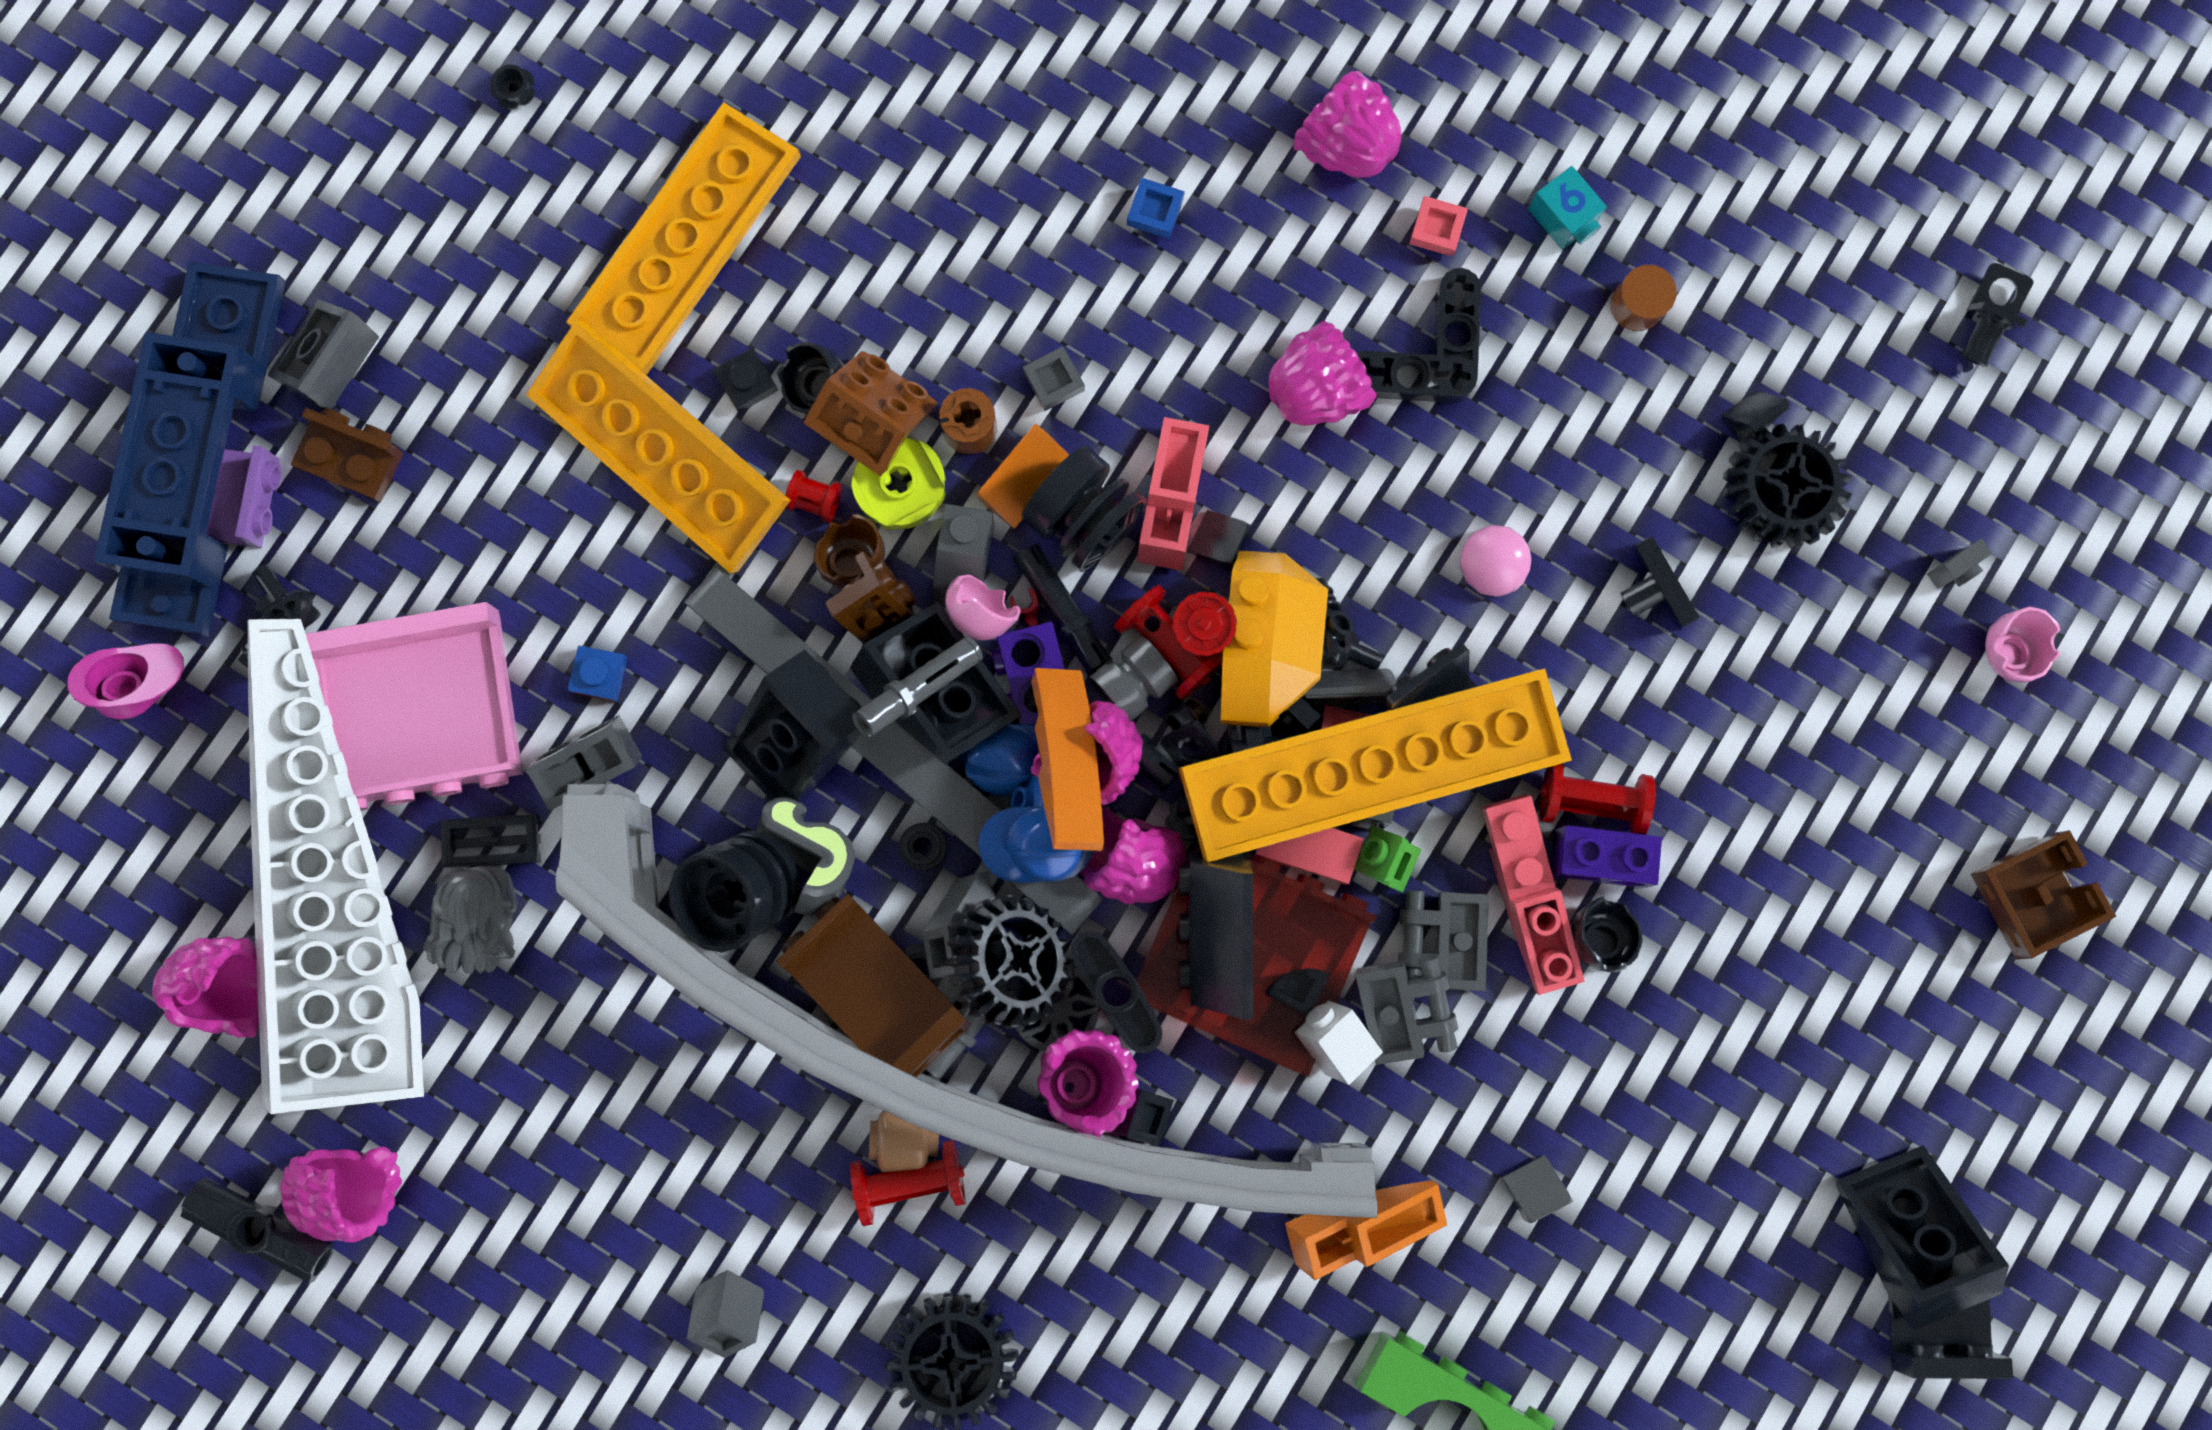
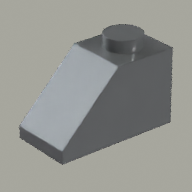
(961, 547)

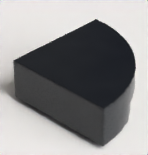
(1299, 989)

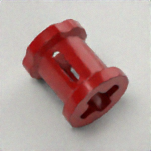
(813, 496)

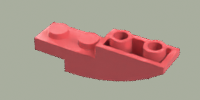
(1531, 895)

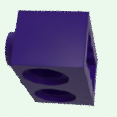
(1020, 677)
(1606, 856)

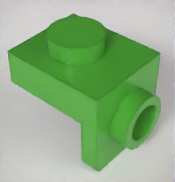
(1387, 858)

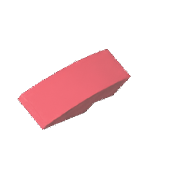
(1172, 494)

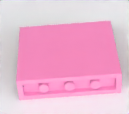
(420, 703)

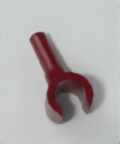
(1029, 614)

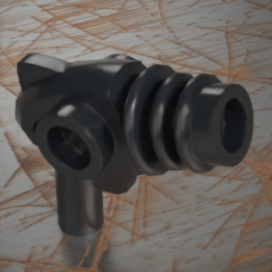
(280, 604)
(1341, 640)

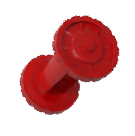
(1204, 624)
(1190, 668)
(1598, 799)
(907, 1184)

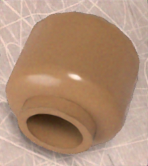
(900, 1144)

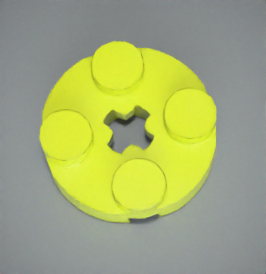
(905, 509)

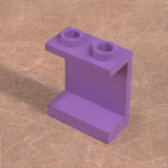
(244, 497)

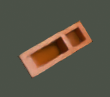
(1403, 1217)

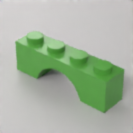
(1406, 1379)

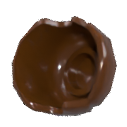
(841, 543)

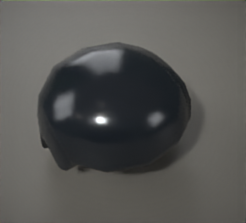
(805, 373)
(1606, 936)

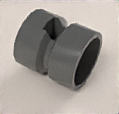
(1139, 675)

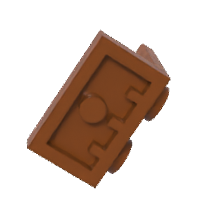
(869, 410)

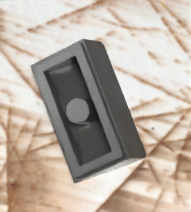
(1351, 687)

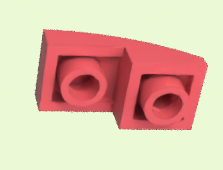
(1323, 853)

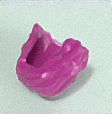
(1351, 129)
(1319, 378)
(1116, 746)
(1136, 860)
(211, 986)
(1099, 1078)
(340, 1192)

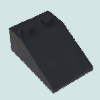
(957, 714)
(793, 729)
(1922, 1238)

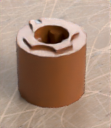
(1643, 297)
(968, 421)

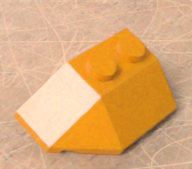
(1276, 638)

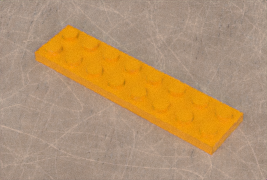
(1374, 765)

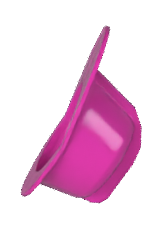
(126, 679)

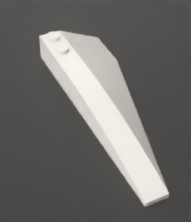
(328, 959)

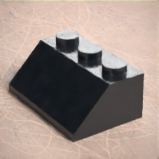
(1218, 934)

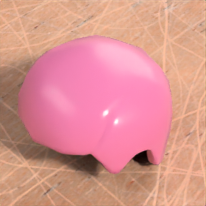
(1495, 560)
(977, 609)
(2022, 644)

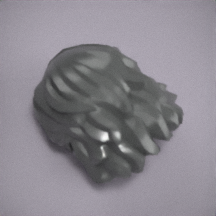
(472, 920)

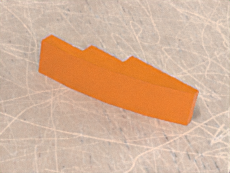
(1068, 760)

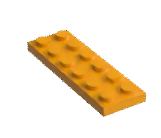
(686, 236)
(657, 447)

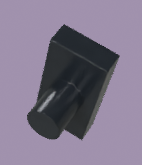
(1659, 587)

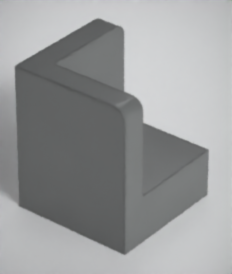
(725, 1314)

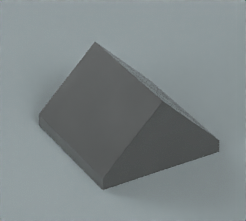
(324, 354)

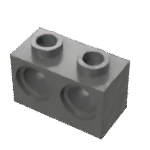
(585, 759)

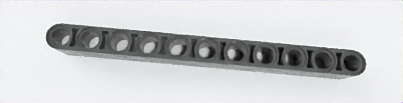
(891, 749)

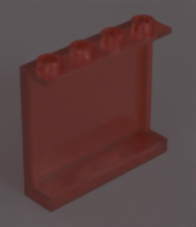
(1292, 931)

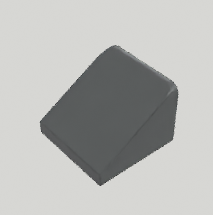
(1536, 1189)

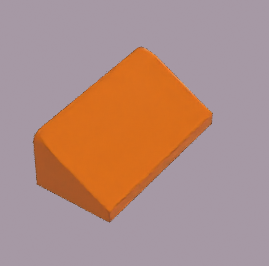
(1021, 475)

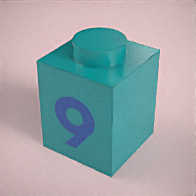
(1568, 209)

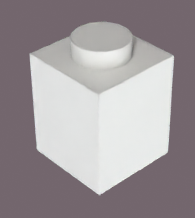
(1338, 1041)

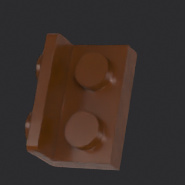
(346, 455)
(873, 601)

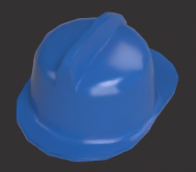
(1002, 760)
(1020, 849)

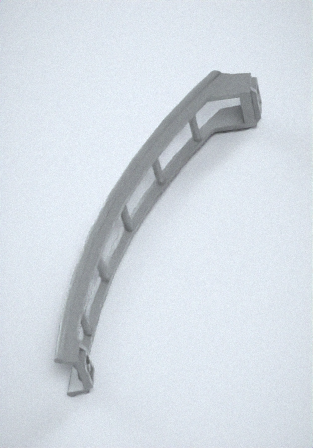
(612, 881)

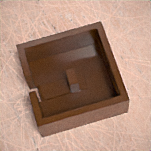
(2036, 898)

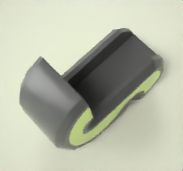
(814, 848)

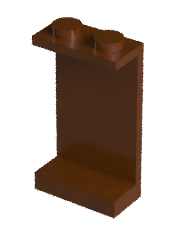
(872, 988)

